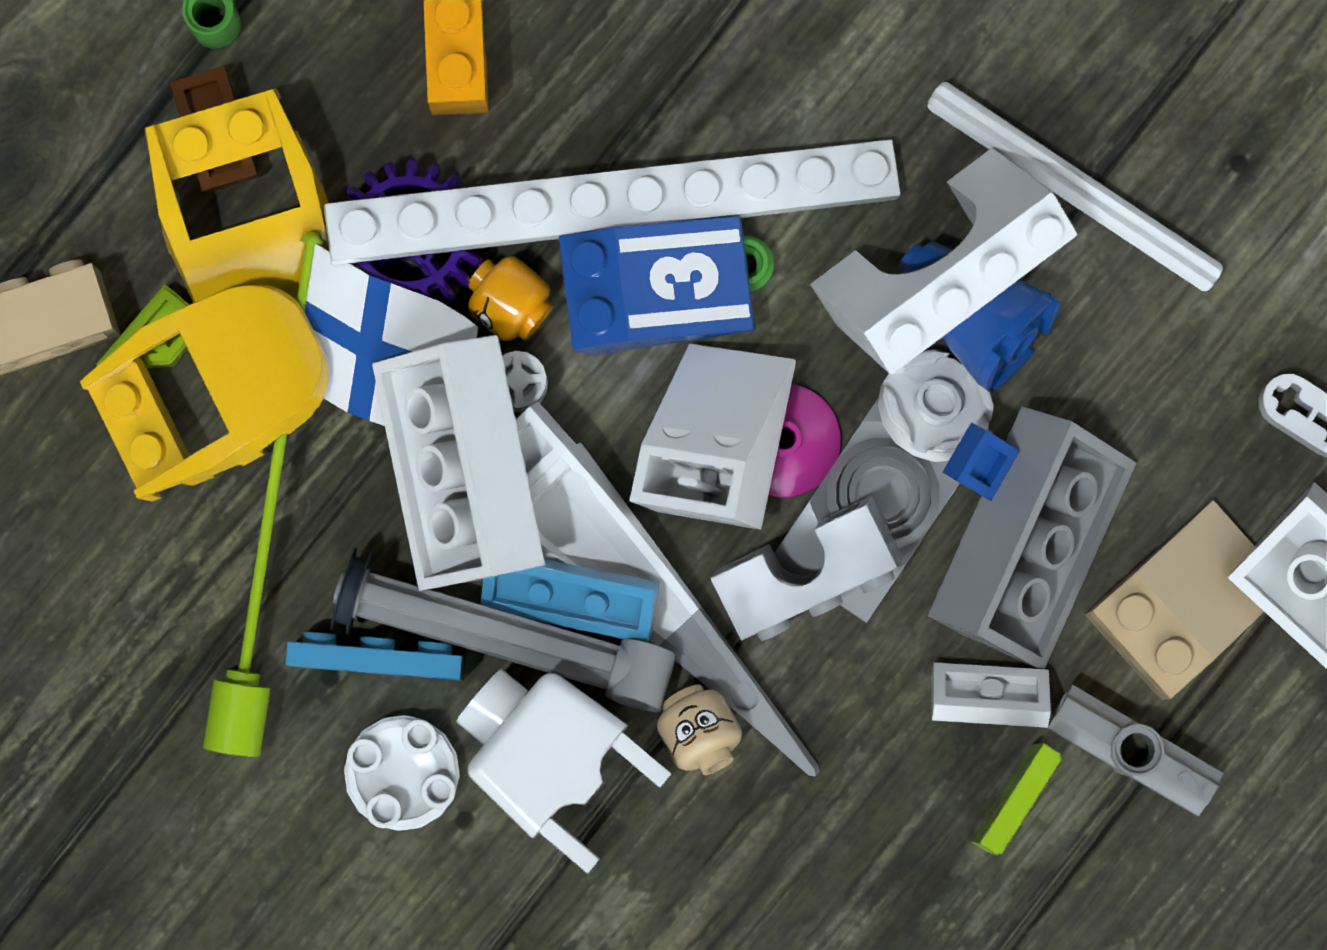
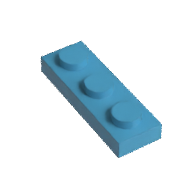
(577, 599)
(375, 657)

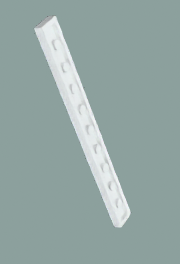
(610, 199)

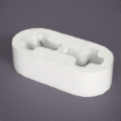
(1292, 422)

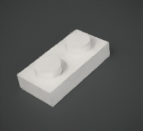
(990, 695)

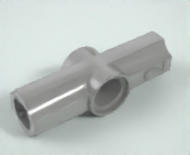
(1165, 771)

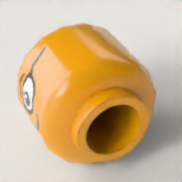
(509, 298)

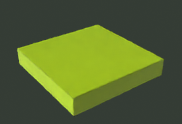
(1016, 798)

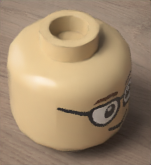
(699, 729)

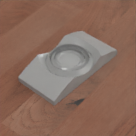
(904, 488)

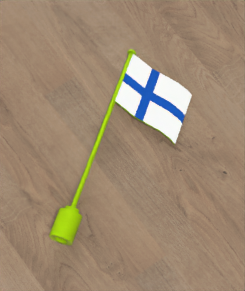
(357, 325)

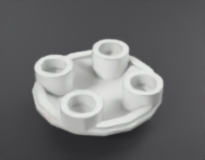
(401, 773)

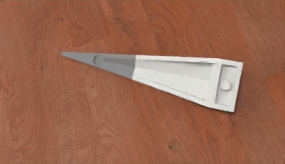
(592, 527)

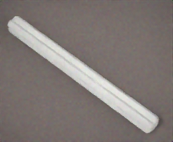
(1075, 186)

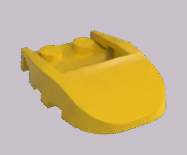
(254, 252)
(256, 364)

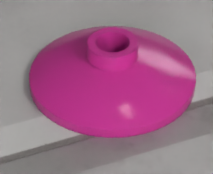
(815, 446)

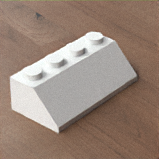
(458, 462)
(1289, 572)

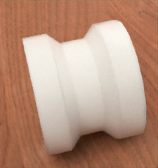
(521, 371)

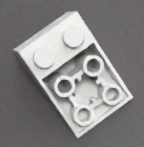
(715, 437)

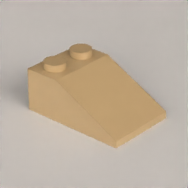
(1179, 604)

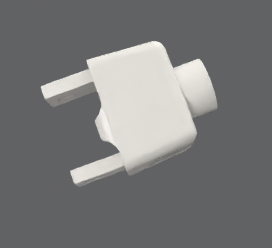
(545, 753)

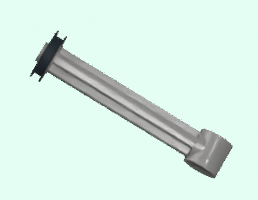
(630, 672)

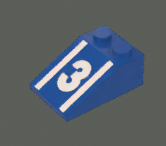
(656, 284)

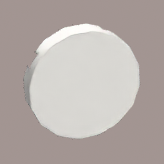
(932, 405)

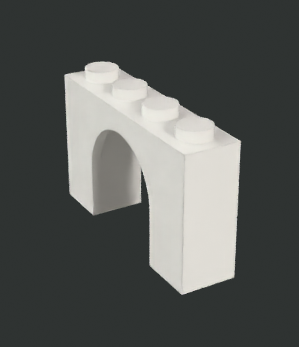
(903, 314)

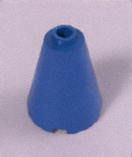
(999, 335)

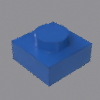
(981, 461)

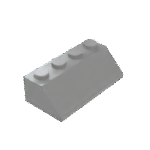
(1033, 539)

